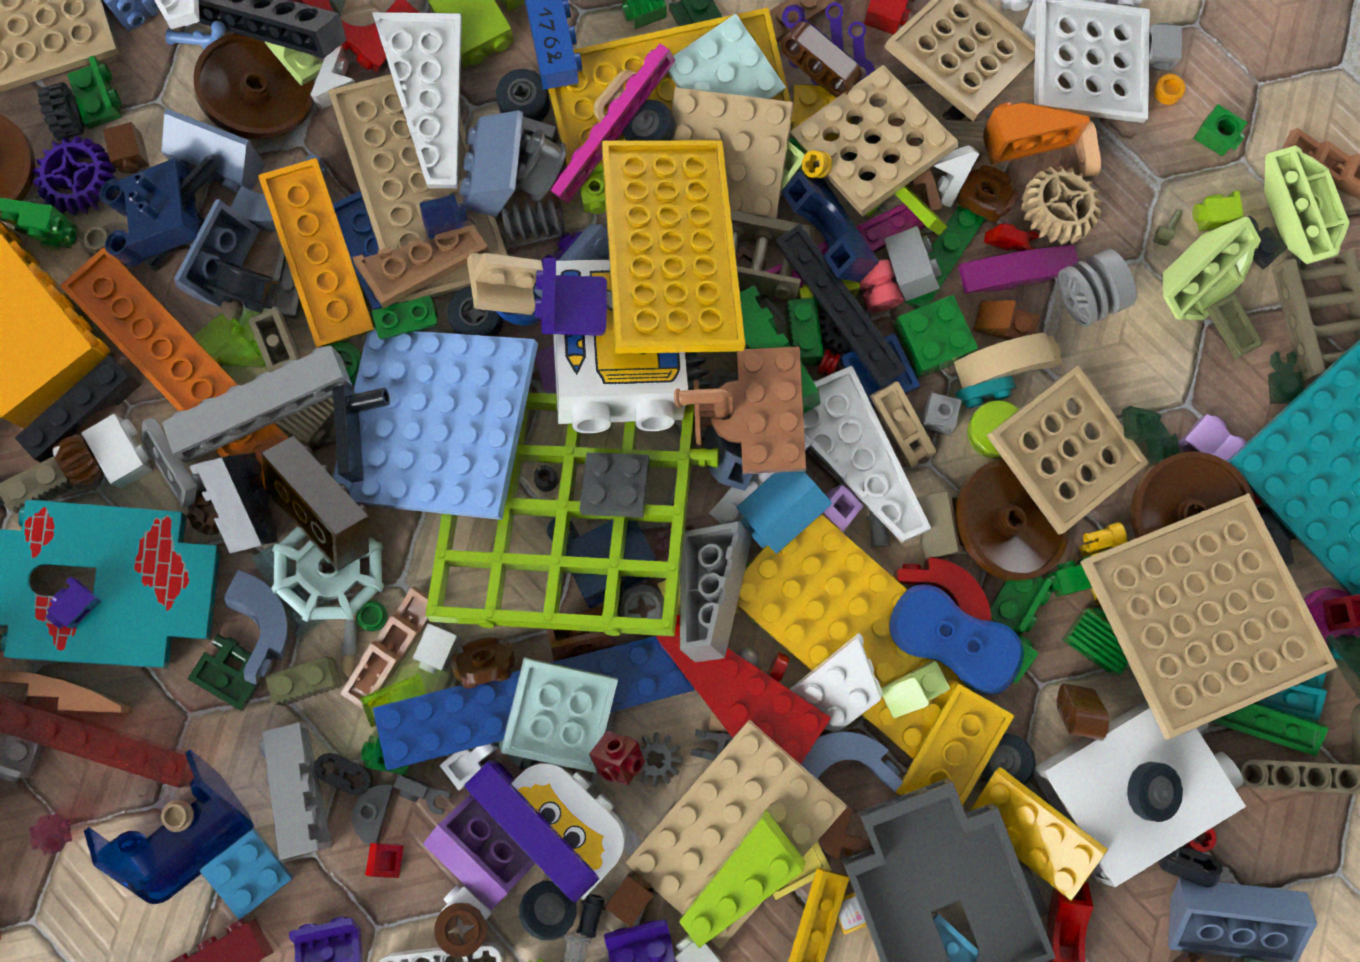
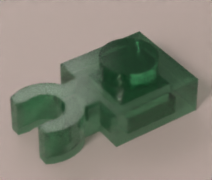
(1284, 383)

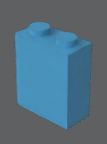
(782, 508)

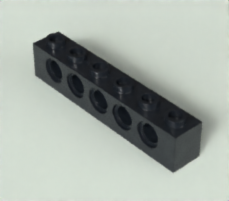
(278, 23)

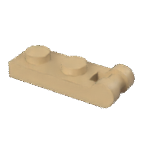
(902, 423)

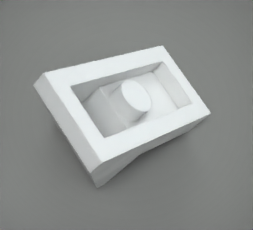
(330, 77)
(957, 166)

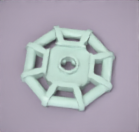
(322, 585)

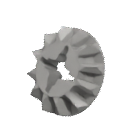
(649, 595)

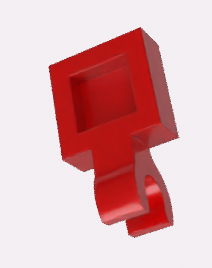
(1008, 237)

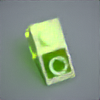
(227, 345)

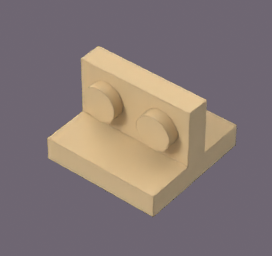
(503, 282)

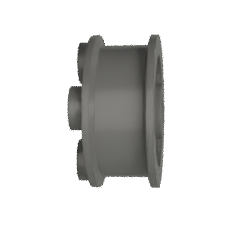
(538, 164)

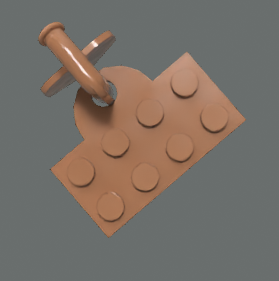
(757, 410)

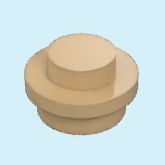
(177, 815)

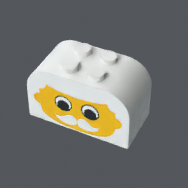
(575, 814)

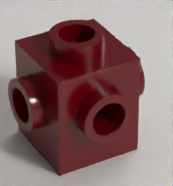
(617, 758)

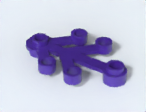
(836, 35)

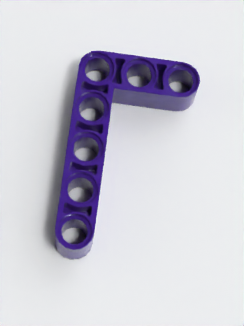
(530, 830)

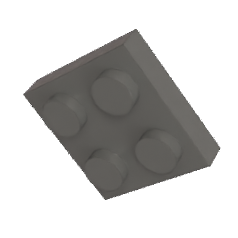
(614, 485)

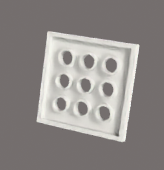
(1133, 51)

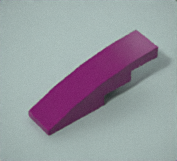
(1016, 269)

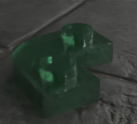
(1146, 427)

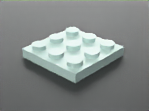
(726, 63)
(558, 714)

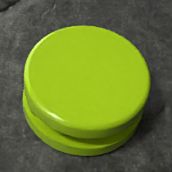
(984, 421)

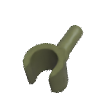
(1164, 235)

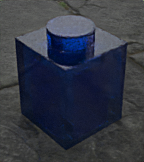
(442, 215)

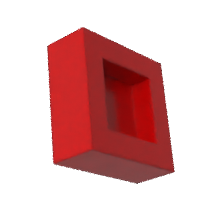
(384, 860)

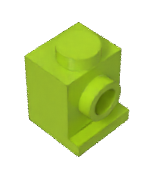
(594, 201)
(1217, 211)

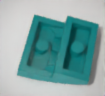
(1302, 700)

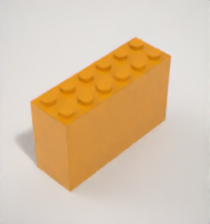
(41, 336)

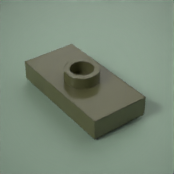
(1234, 326)

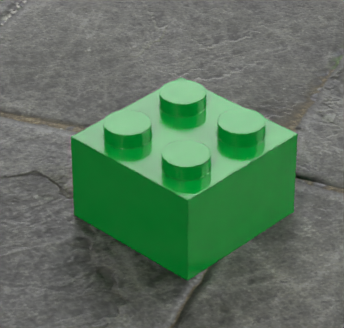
(934, 336)

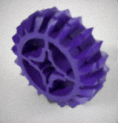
(63, 170)

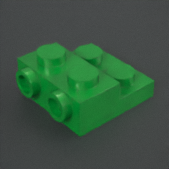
(39, 222)

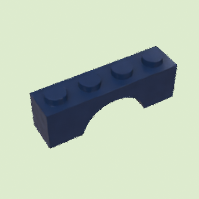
(847, 250)

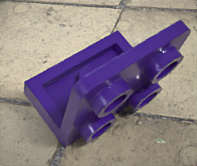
(570, 302)

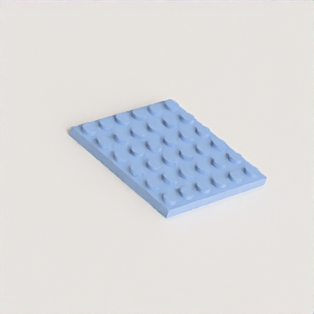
(448, 424)

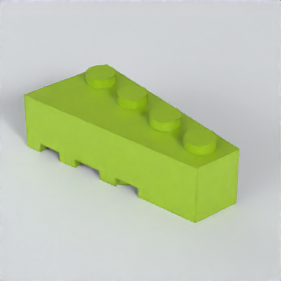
(747, 877)

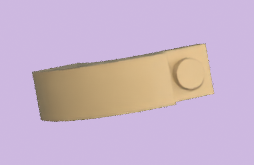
(1008, 359)

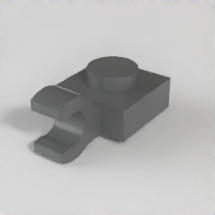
(414, 789)

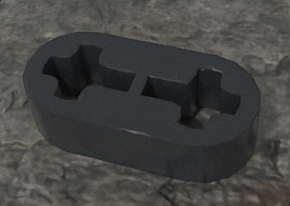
(340, 780)
(1190, 865)

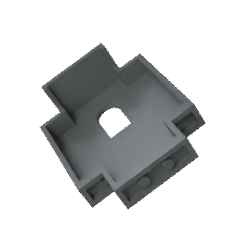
(936, 855)

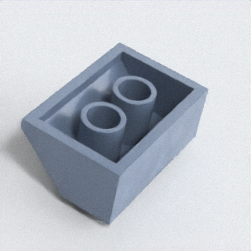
(193, 140)
(491, 162)
(223, 237)

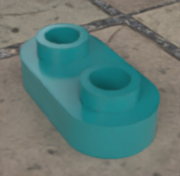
(997, 388)

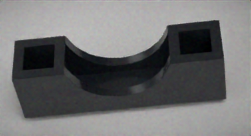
(102, 387)

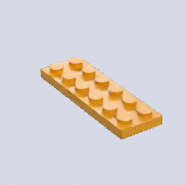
(316, 252)

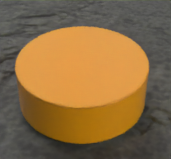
(1169, 89)

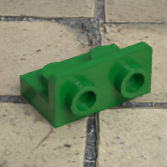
(94, 94)
(405, 317)
(1018, 602)

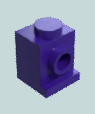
(71, 605)

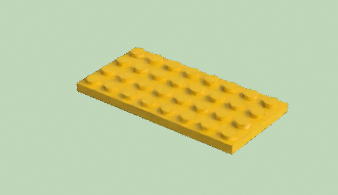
(603, 62)
(671, 247)
(822, 596)

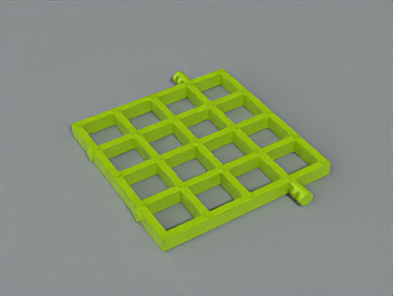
(558, 562)

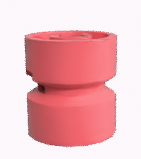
(880, 289)

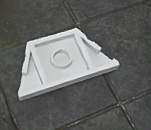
(842, 685)

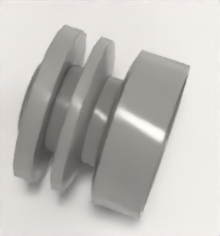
(1097, 287)

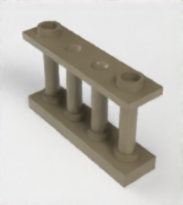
(764, 232)
(1298, 306)

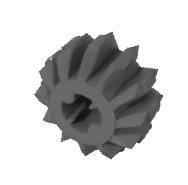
(659, 748)

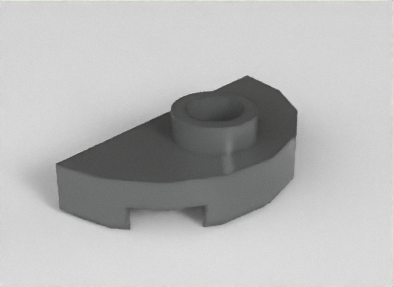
(371, 811)

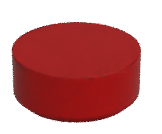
(778, 666)

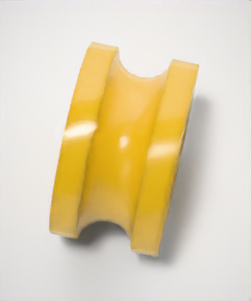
(814, 156)

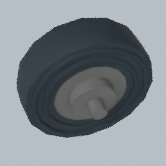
(651, 123)
(1014, 757)
(1155, 791)
(547, 911)

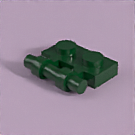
(222, 679)

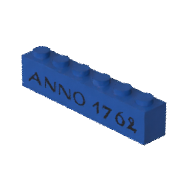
(554, 42)

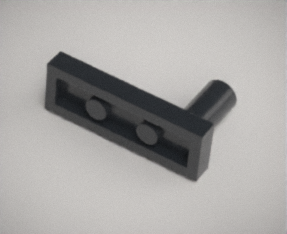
(347, 427)

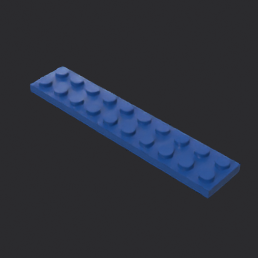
(479, 716)

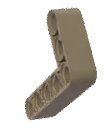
(1296, 772)

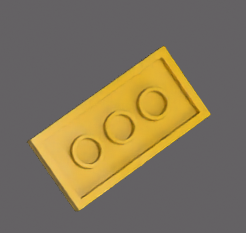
(958, 743)
(1042, 835)

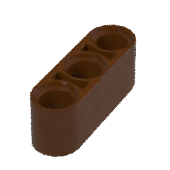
(820, 59)
(1082, 711)

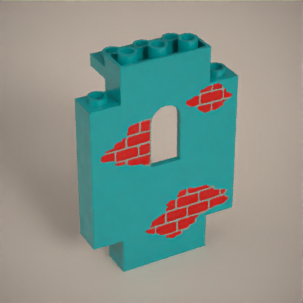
(144, 576)

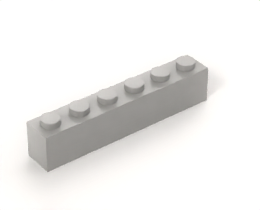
(256, 404)

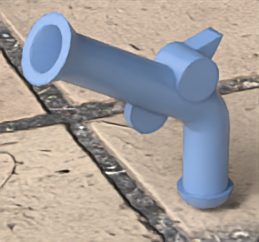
(197, 37)

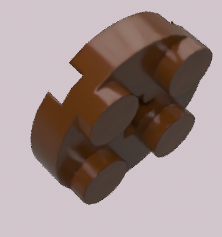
(987, 205)
(483, 662)

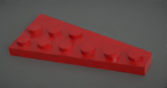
(743, 692)

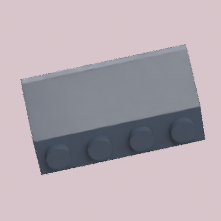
(1240, 921)

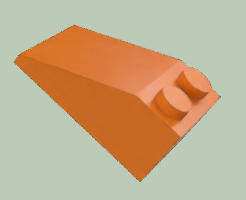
(1030, 130)

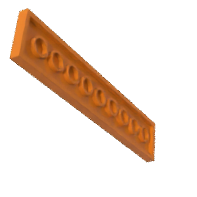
(157, 343)

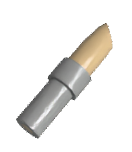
(349, 648)

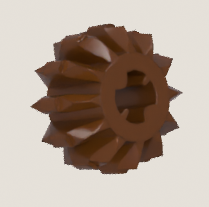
(77, 461)

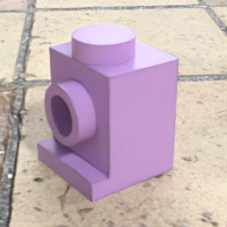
(845, 506)

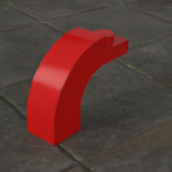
(952, 580)
(1068, 924)

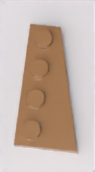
(410, 268)

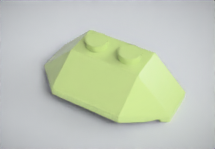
(1304, 204)
(1210, 269)

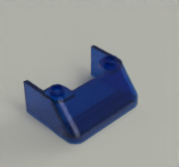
(170, 860)

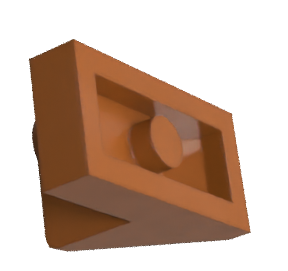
(1004, 320)

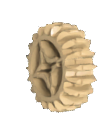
(1058, 215)

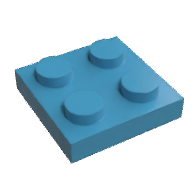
(246, 873)

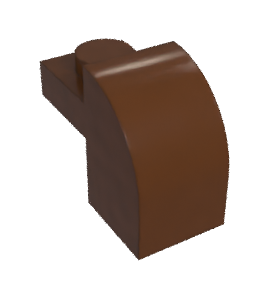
(836, 838)

